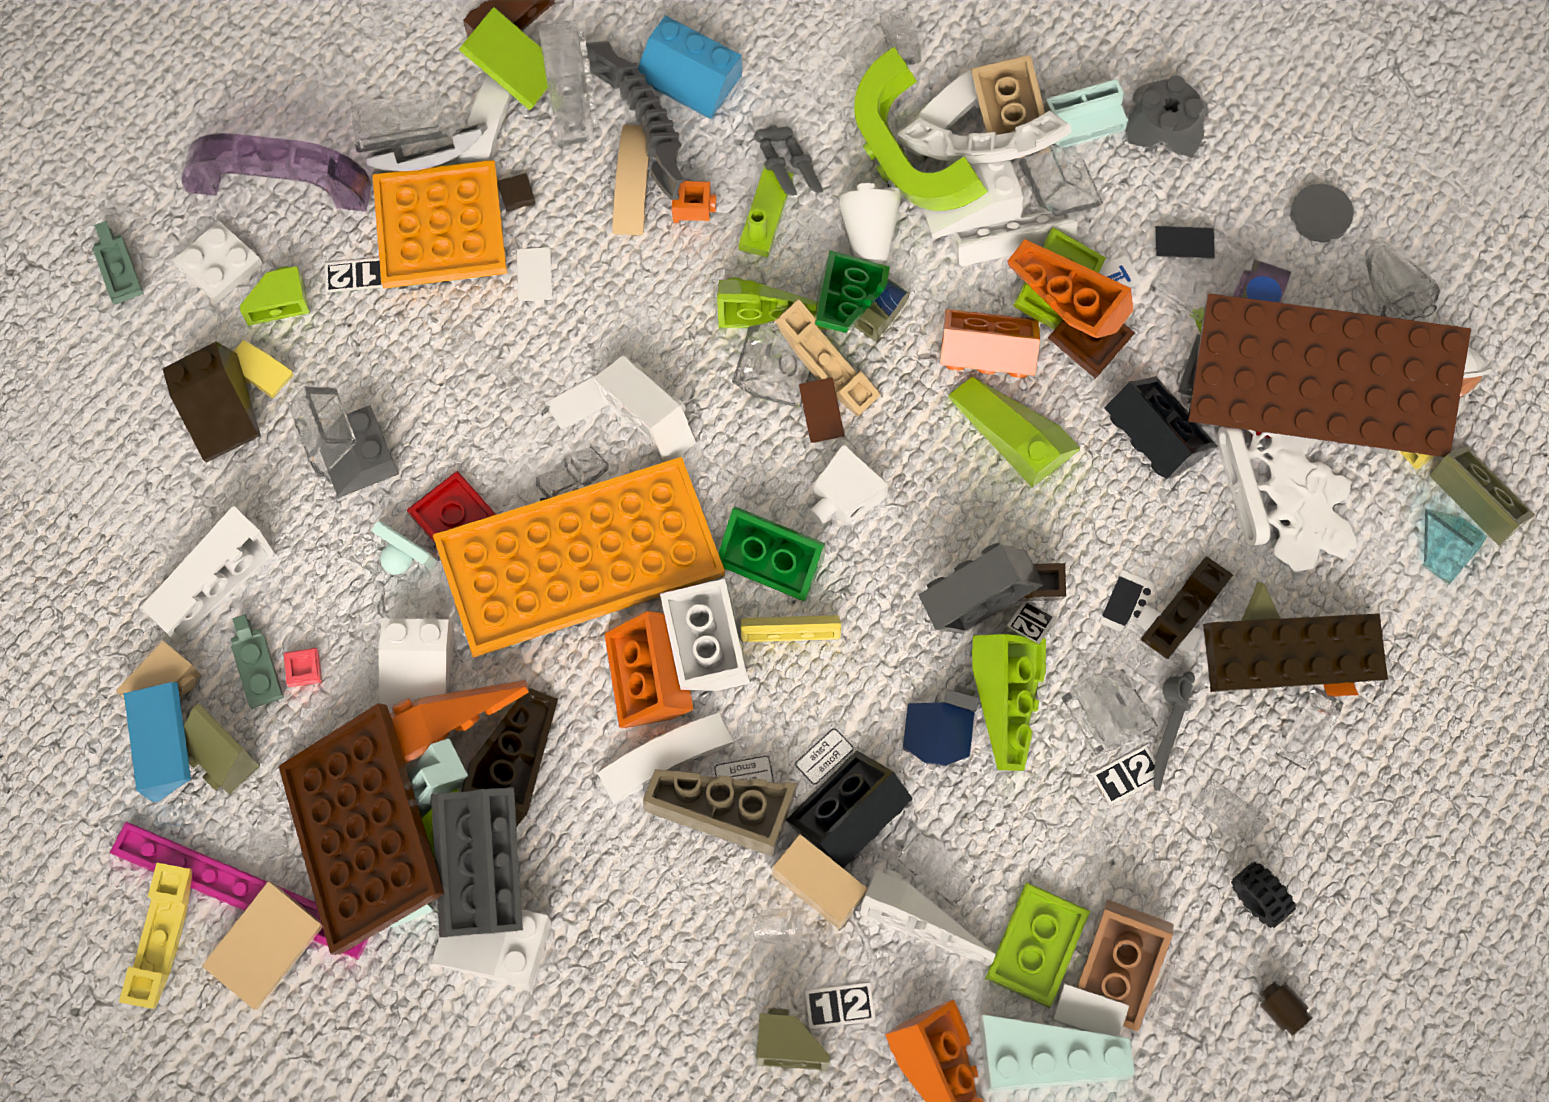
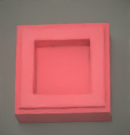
(302, 667)

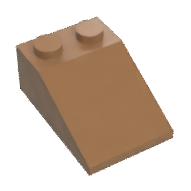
(1126, 958)

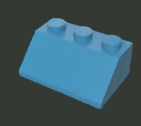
(689, 67)

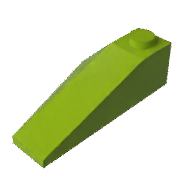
(751, 303)
(1019, 434)
(1007, 682)

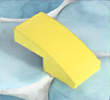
(262, 369)

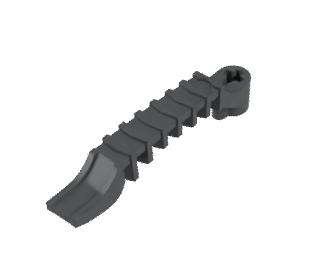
(658, 129)

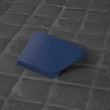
(938, 732)

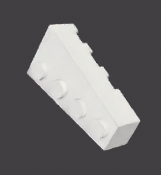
(208, 575)

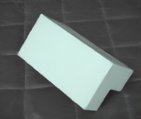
(1090, 112)
(436, 772)

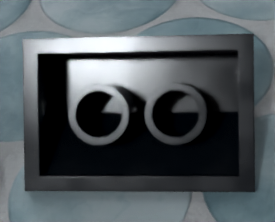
(1159, 427)
(850, 808)

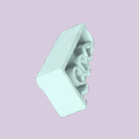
(1044, 1055)

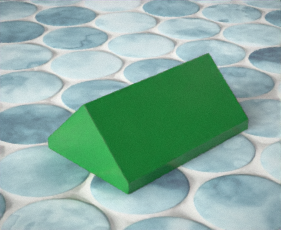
(771, 553)

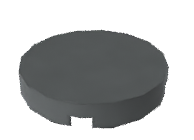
(1322, 212)

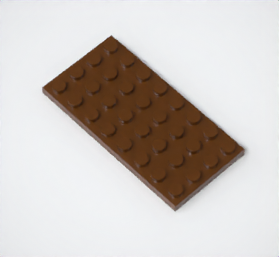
(1329, 375)

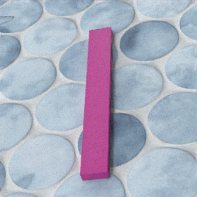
(208, 874)

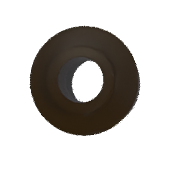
(1285, 1007)

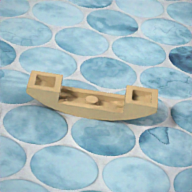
(631, 182)
(824, 359)

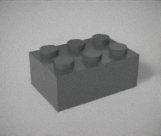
(980, 588)

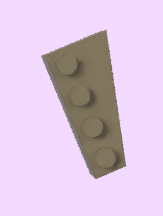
(722, 806)

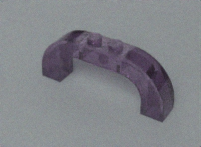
(275, 158)

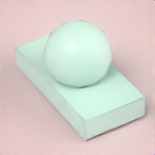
(398, 555)

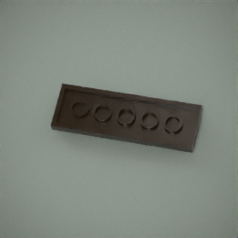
(1294, 652)

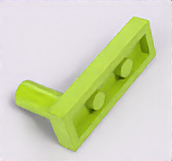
(764, 215)

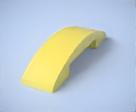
(159, 937)

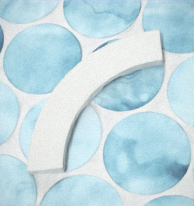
(984, 147)

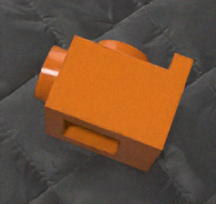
(694, 202)

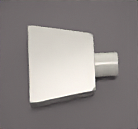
(846, 489)

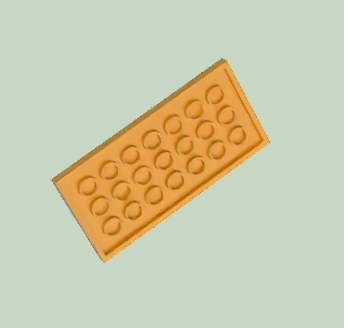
(577, 556)

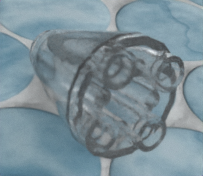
(1399, 284)

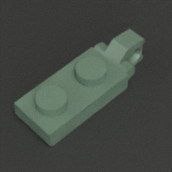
(116, 265)
(255, 664)

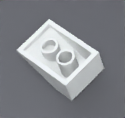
(998, 205)
(414, 659)
(500, 957)

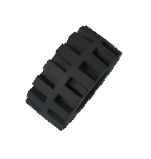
(1263, 894)

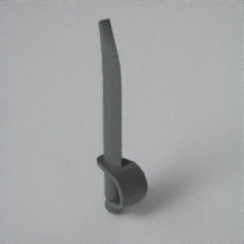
(1177, 692)

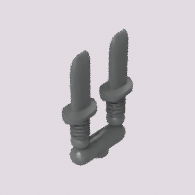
(778, 164)

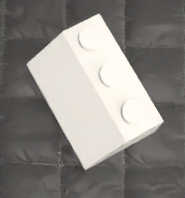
(705, 637)

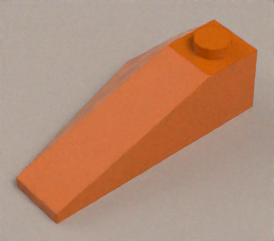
(1073, 291)
(433, 717)
(935, 1054)

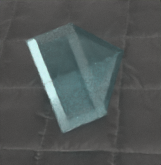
(1449, 544)

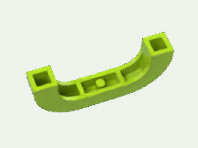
(934, 191)

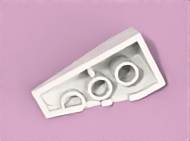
(909, 911)

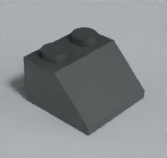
(367, 460)

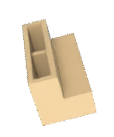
(819, 881)

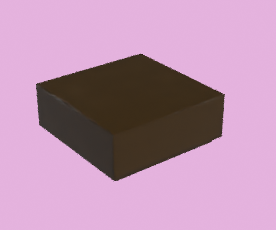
(516, 192)

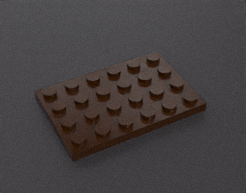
(360, 830)

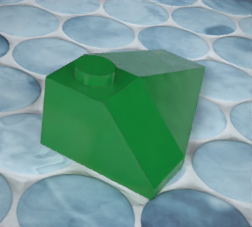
(847, 290)

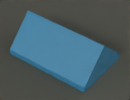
(157, 740)

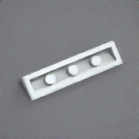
(1005, 237)

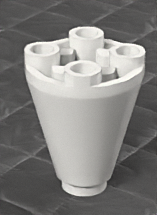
(870, 220)

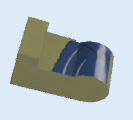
(882, 311)

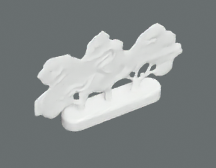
(1302, 494)

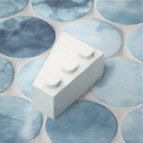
(647, 407)

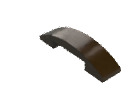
(1186, 608)

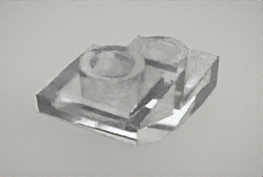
(578, 471)

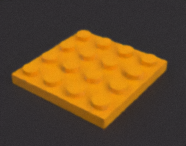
(439, 224)

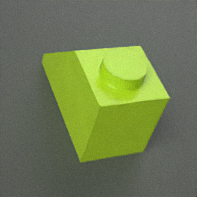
(276, 297)

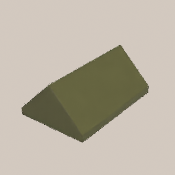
(1481, 494)

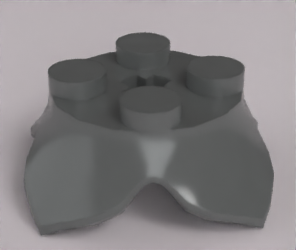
(1179, 127)

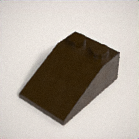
(212, 400)

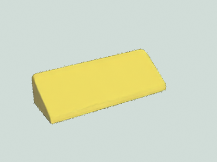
(790, 628)

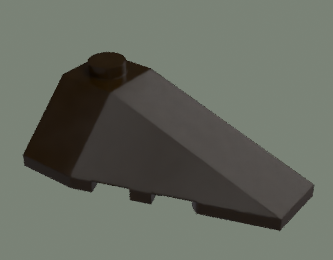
(514, 751)

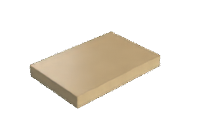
(262, 945)

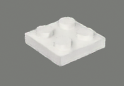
(217, 262)

